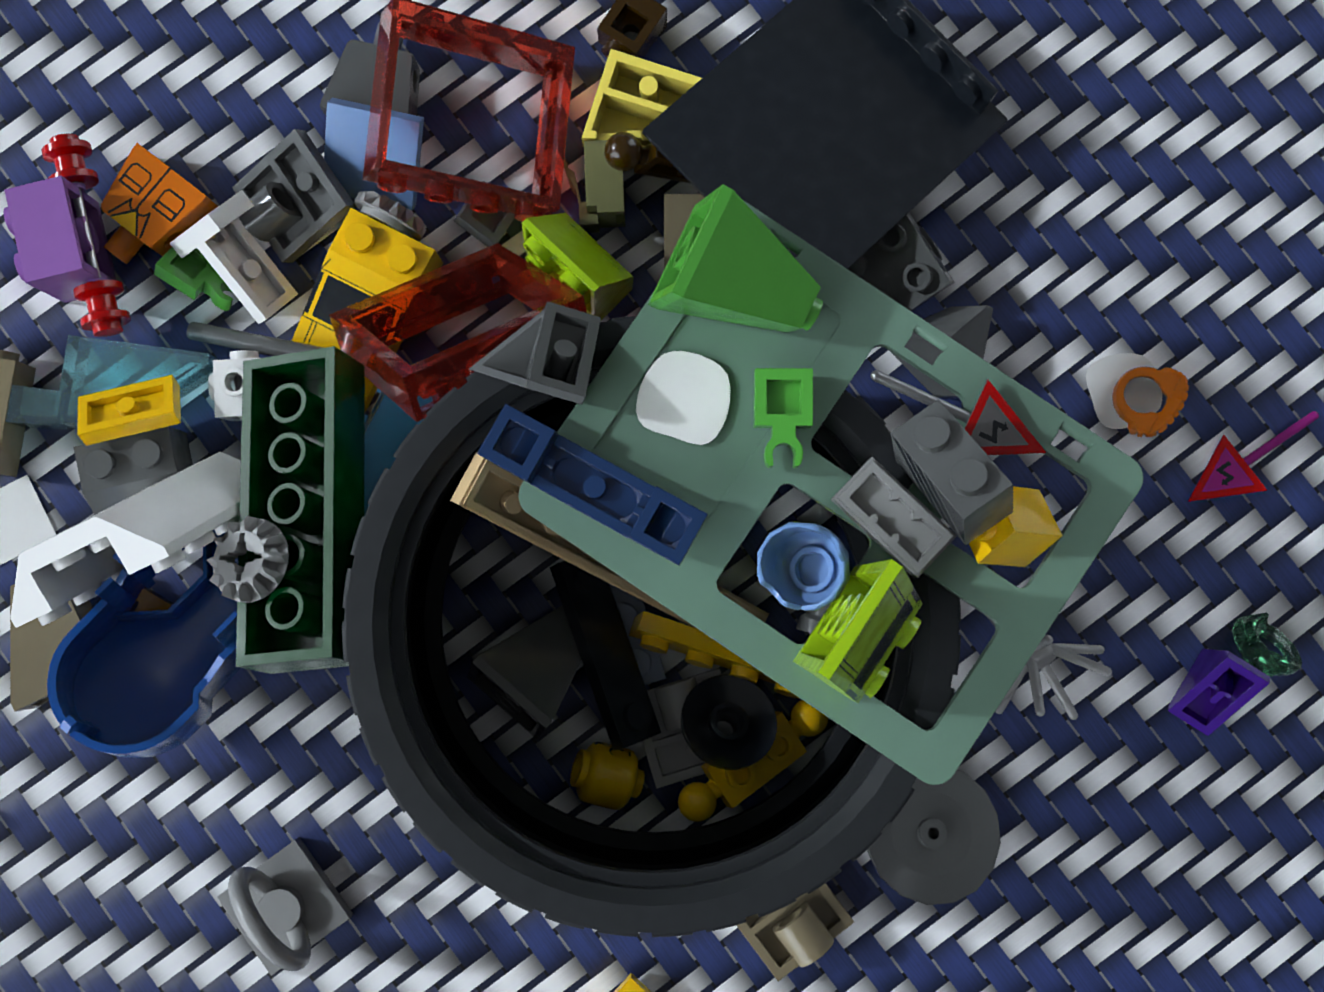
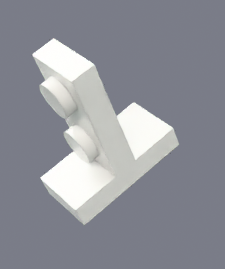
(238, 258)

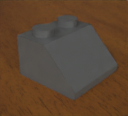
(130, 464)

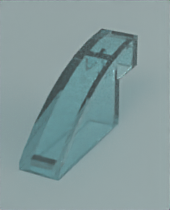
(98, 366)

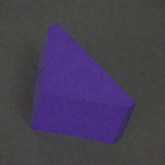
(1216, 689)

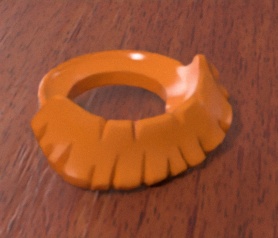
(1173, 386)

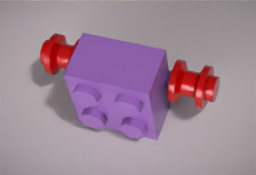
(64, 235)

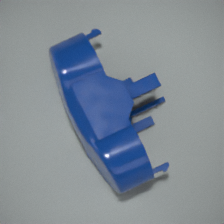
(144, 677)

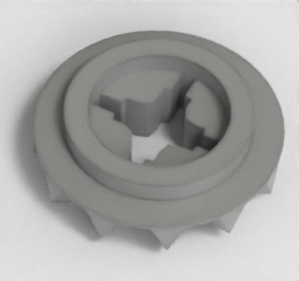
(390, 213)
(258, 577)

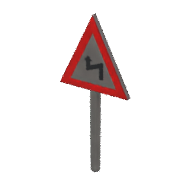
(990, 423)

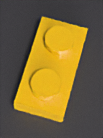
(129, 410)

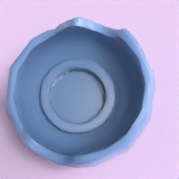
(803, 566)

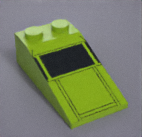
(863, 629)

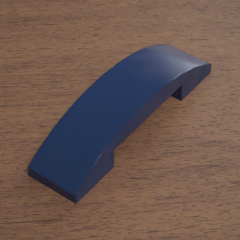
(592, 485)

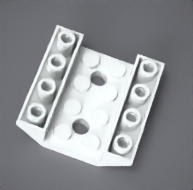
(140, 529)

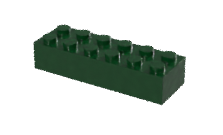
(307, 479)

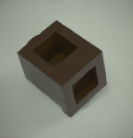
(639, 16)

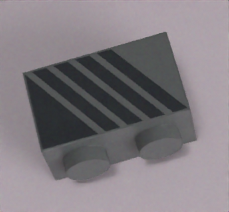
(952, 472)

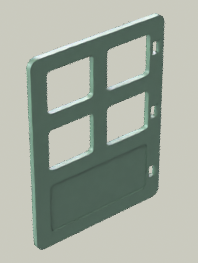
(735, 487)

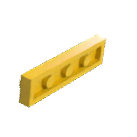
(661, 634)

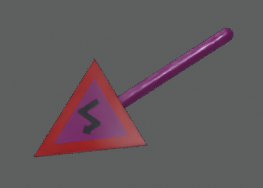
(1230, 473)

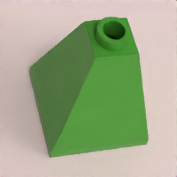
(736, 270)

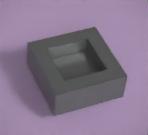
(484, 226)

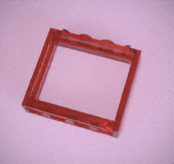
(489, 43)
(431, 299)

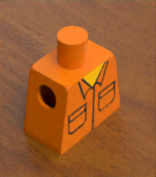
(150, 205)

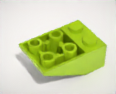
(577, 260)

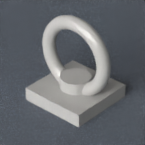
(284, 907)

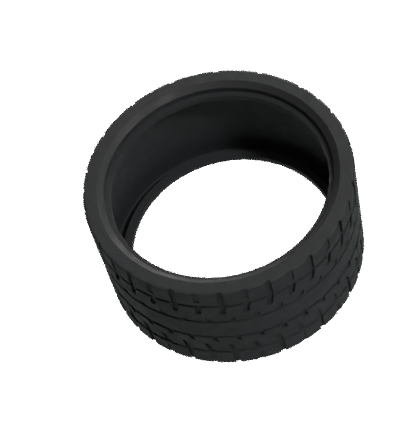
(515, 840)

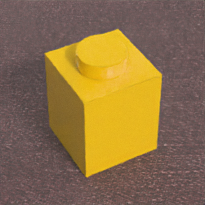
(1021, 534)

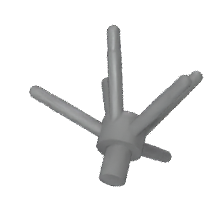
(1041, 658)

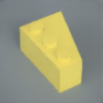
(633, 96)

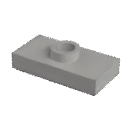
(893, 517)

